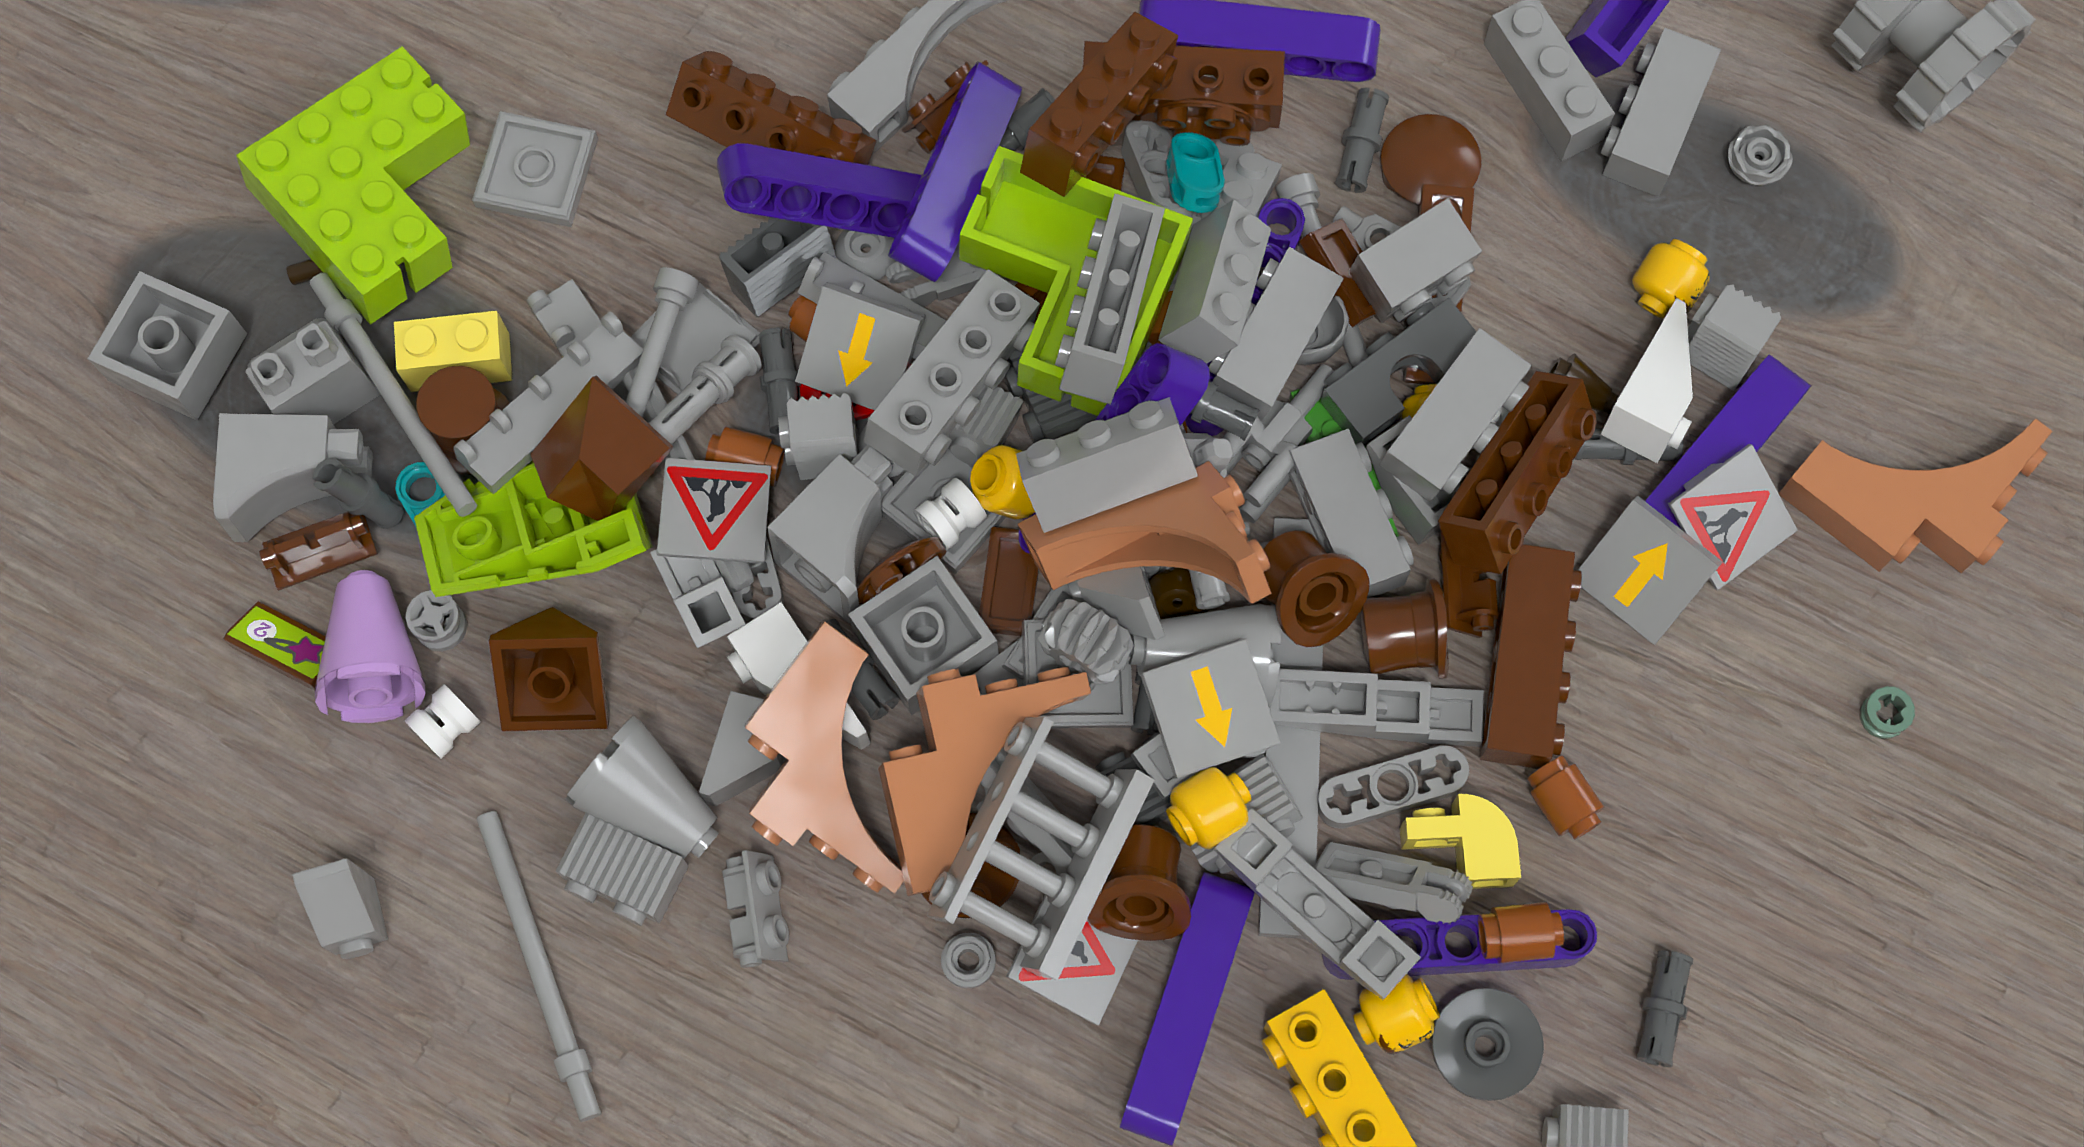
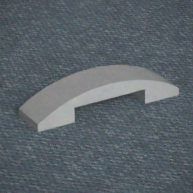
(1316, 907)

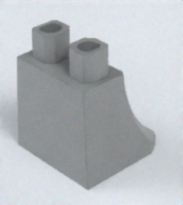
(311, 374)
(269, 466)
(829, 526)

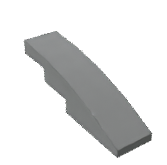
(1377, 708)

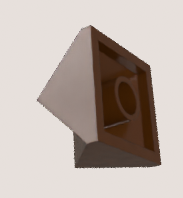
(598, 453)
(548, 674)

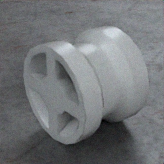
(428, 612)

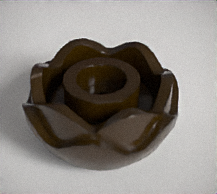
(1170, 585)

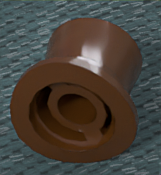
(456, 406)
(1313, 589)
(1406, 631)
(1142, 889)

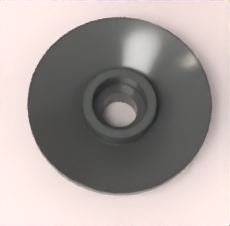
(1511, 1029)

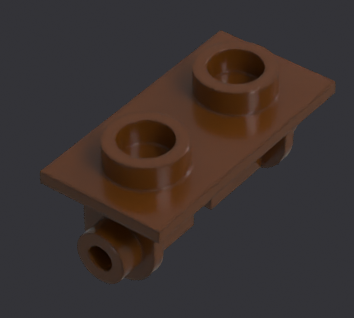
(931, 114)
(318, 549)
(1468, 601)

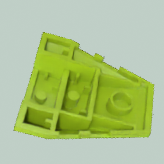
(521, 538)

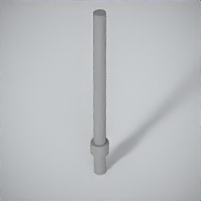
(346, 320)
(571, 1062)

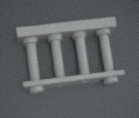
(1094, 846)

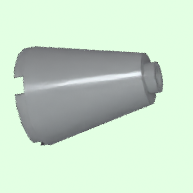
(1210, 630)
(645, 793)

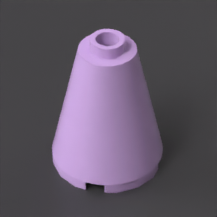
(367, 654)

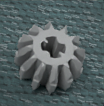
(1086, 641)

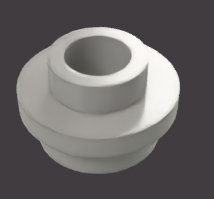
(968, 943)

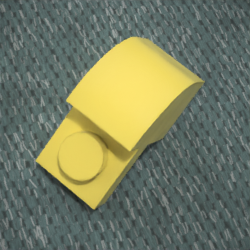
(1481, 837)

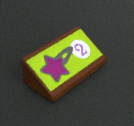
(278, 643)

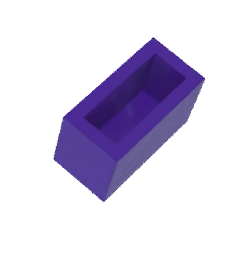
(1611, 32)

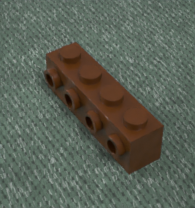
(1234, 76)
(1099, 104)
(749, 110)
(1518, 472)
(1529, 657)

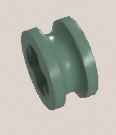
(1902, 719)

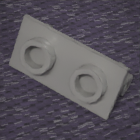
(755, 884)

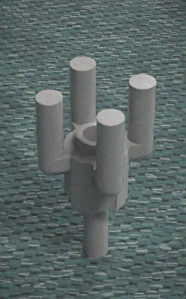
(1270, 443)

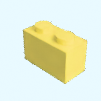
(455, 340)

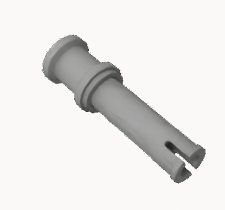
(711, 384)

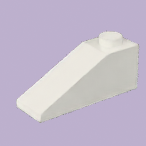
(1657, 393)
(767, 649)

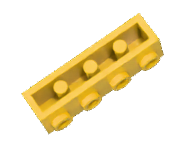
(1332, 1077)

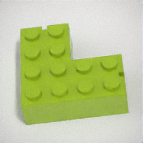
(341, 178)
(1043, 244)

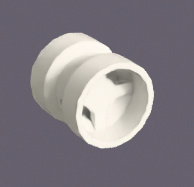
(950, 513)
(451, 711)

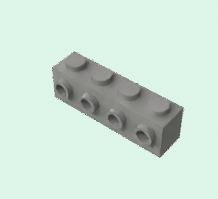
(1112, 298)
(951, 374)

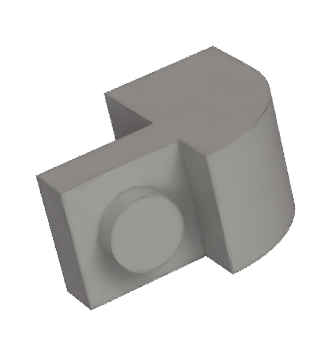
(699, 597)

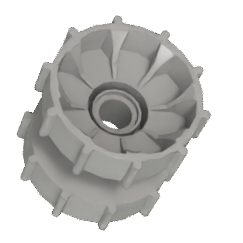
(1946, 47)

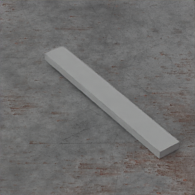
(1295, 758)

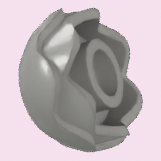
(1764, 142)
(872, 263)

